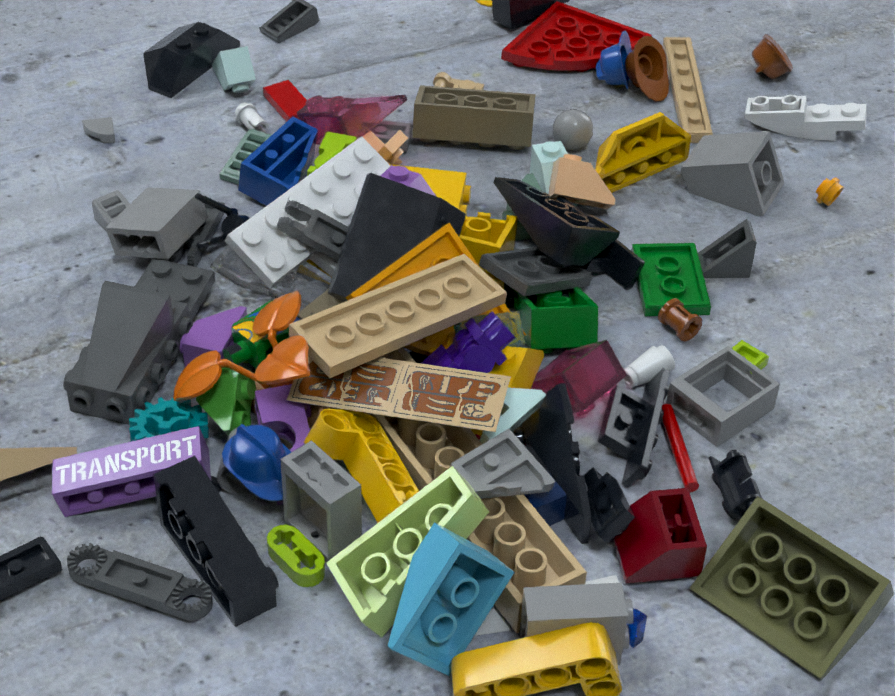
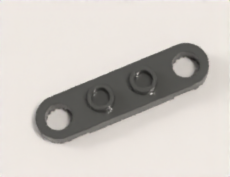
(140, 581)

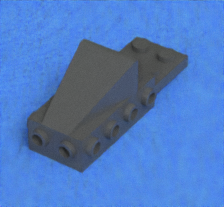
(135, 340)

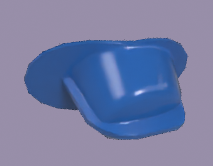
(612, 62)
(255, 460)

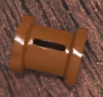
(680, 319)

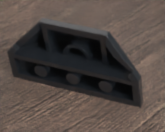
(184, 57)

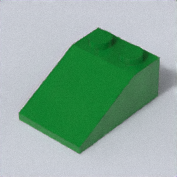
(557, 320)

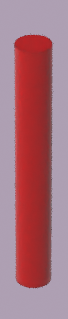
(679, 448)

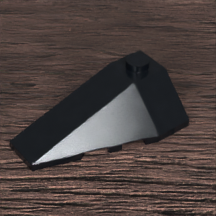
(554, 225)
(549, 439)

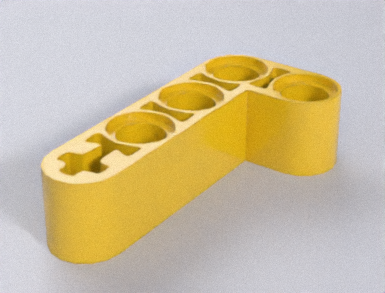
(367, 455)
(540, 664)

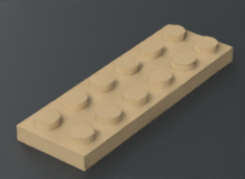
(397, 314)

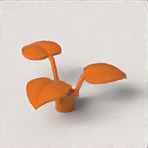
(280, 368)

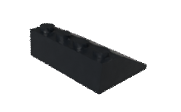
(385, 227)

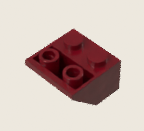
(662, 538)

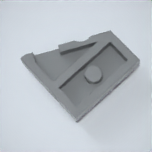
(503, 468)

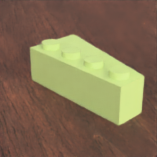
(378, 562)

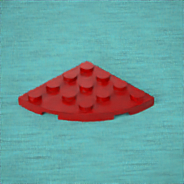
(566, 40)

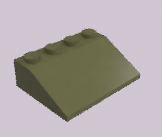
(793, 588)

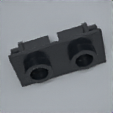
(729, 477)

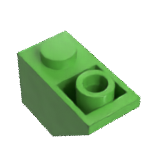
(229, 400)

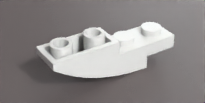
(794, 118)

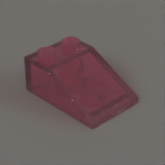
(348, 113)

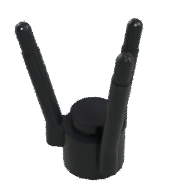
(229, 224)

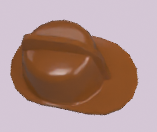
(771, 58)
(648, 68)

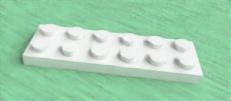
(330, 189)

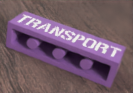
(122, 471)

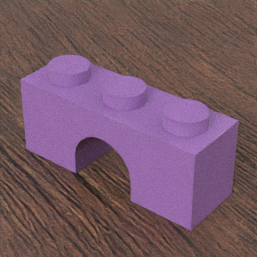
(283, 416)

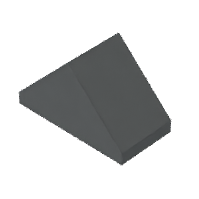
(730, 254)

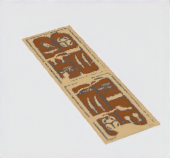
(409, 392)

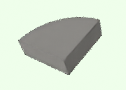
(100, 128)

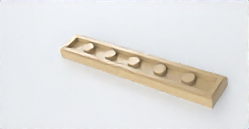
(686, 87)

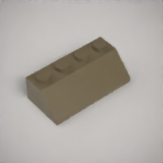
(474, 117)

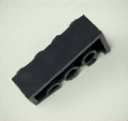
(213, 541)

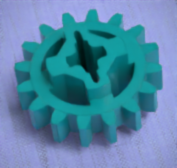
(167, 418)

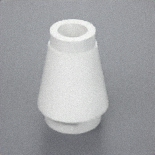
(648, 366)

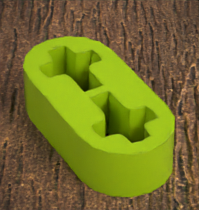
(289, 560)

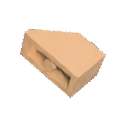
(579, 183)

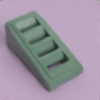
(246, 146)

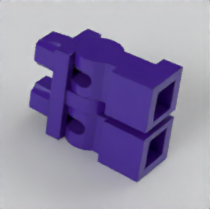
(475, 347)

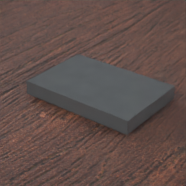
(532, 272)

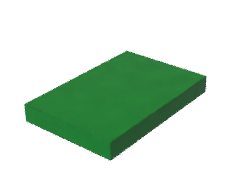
(671, 273)

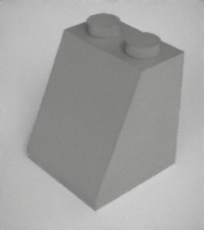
(735, 171)

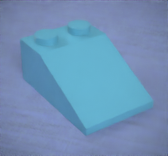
(445, 598)

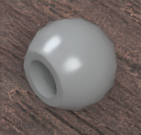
(573, 129)

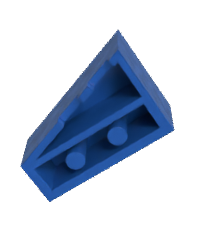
(279, 162)

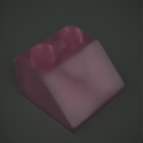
(587, 372)

